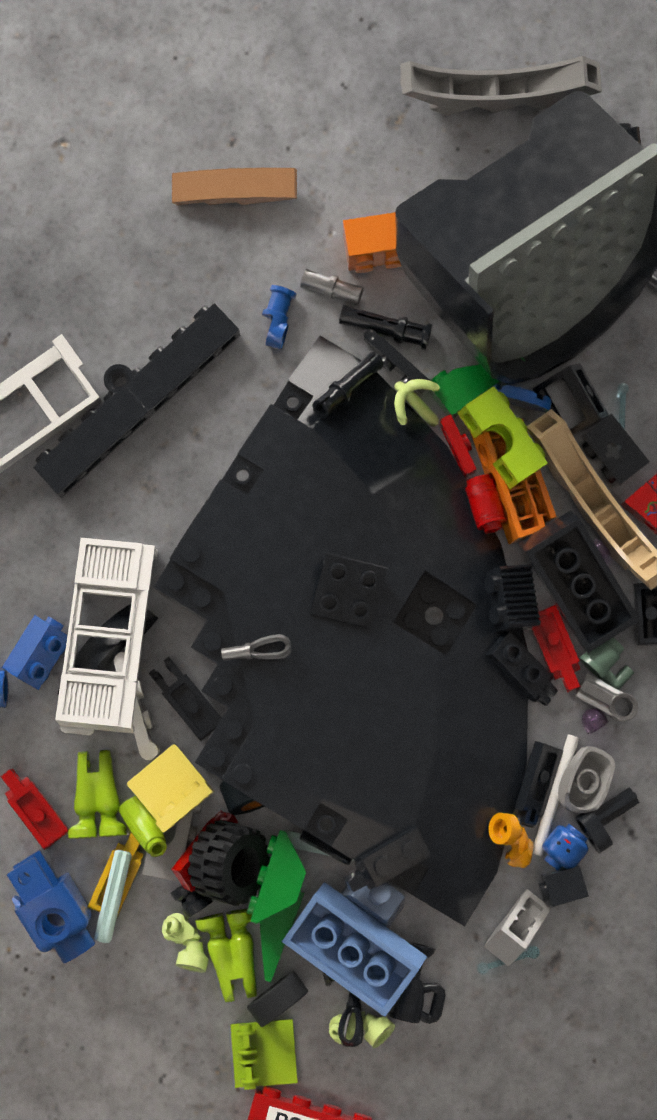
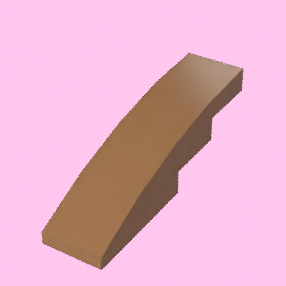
(234, 185)

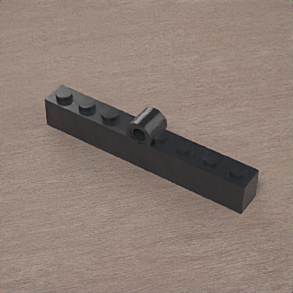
(137, 400)

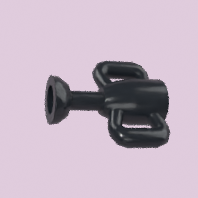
(410, 1003)

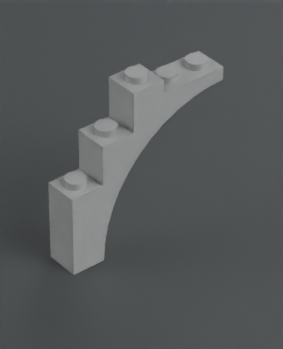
(497, 90)

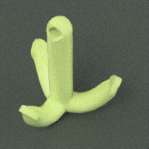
(406, 392)

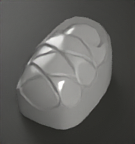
(586, 780)

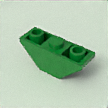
(279, 881)

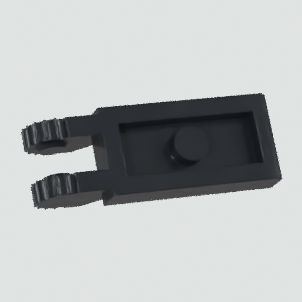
(188, 701)

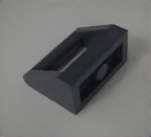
(583, 393)

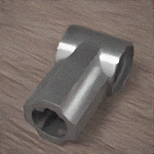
(603, 697)

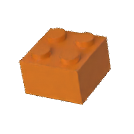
(370, 242)

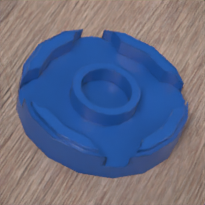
(525, 398)

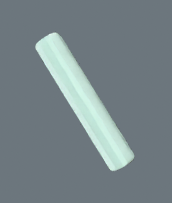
(112, 896)

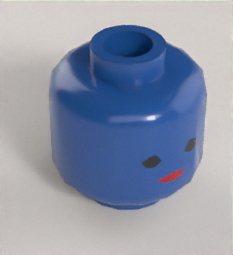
(565, 847)

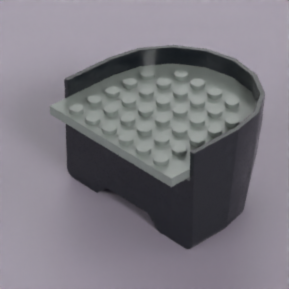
(539, 242)

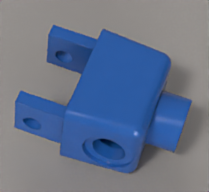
(46, 894)

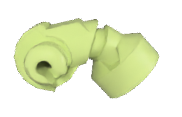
(179, 930)
(376, 1028)

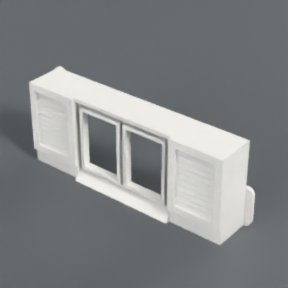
(97, 697)

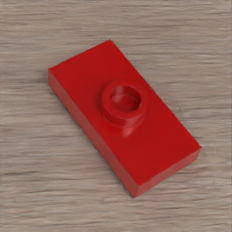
(458, 445)

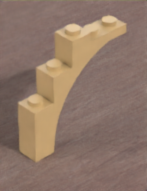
(593, 499)

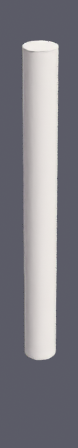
(553, 802)

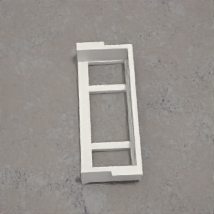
(63, 351)

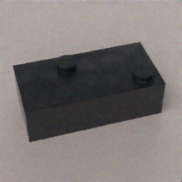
(579, 581)

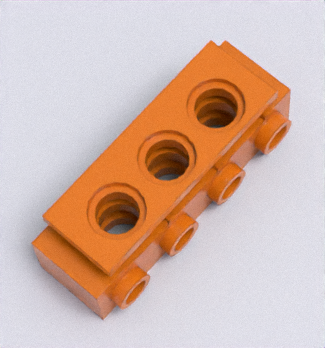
(526, 504)

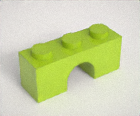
(493, 414)

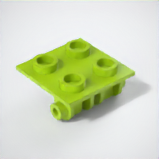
(263, 1054)

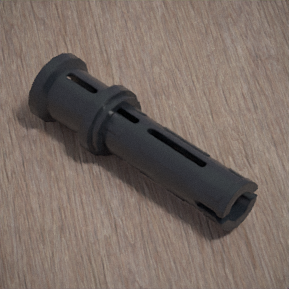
(399, 329)

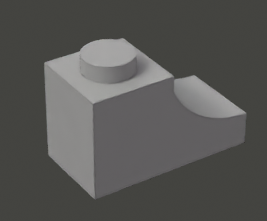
(518, 928)

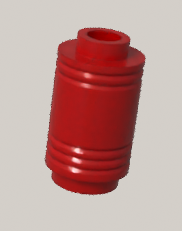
(485, 503)

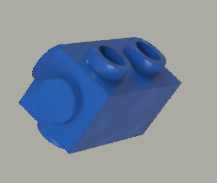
(37, 651)

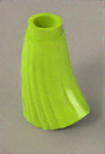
(143, 826)

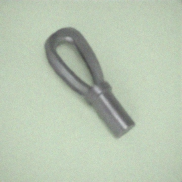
(247, 650)

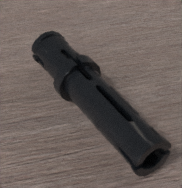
(340, 391)

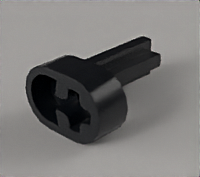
(593, 822)

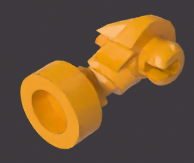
(506, 830)

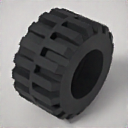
(228, 862)

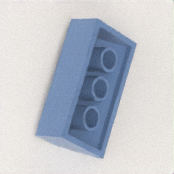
(354, 949)

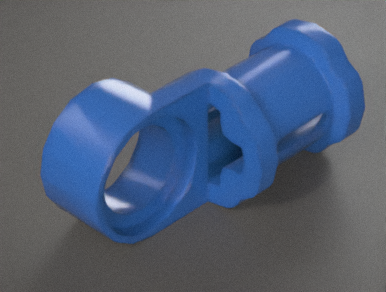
(277, 312)

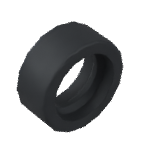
(277, 999)

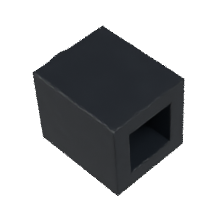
(563, 886)

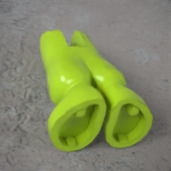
(96, 793)
(233, 956)

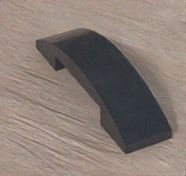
(98, 651)

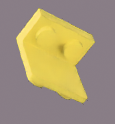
(170, 787)

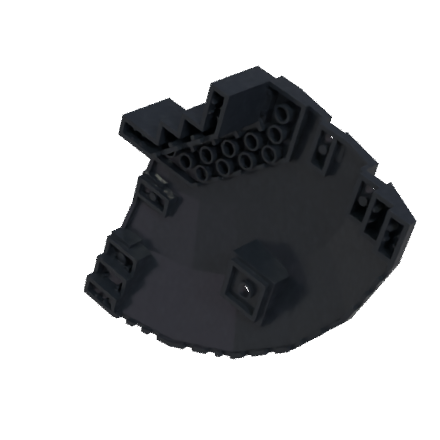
(357, 719)

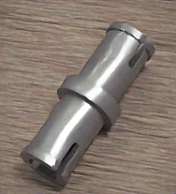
(331, 286)

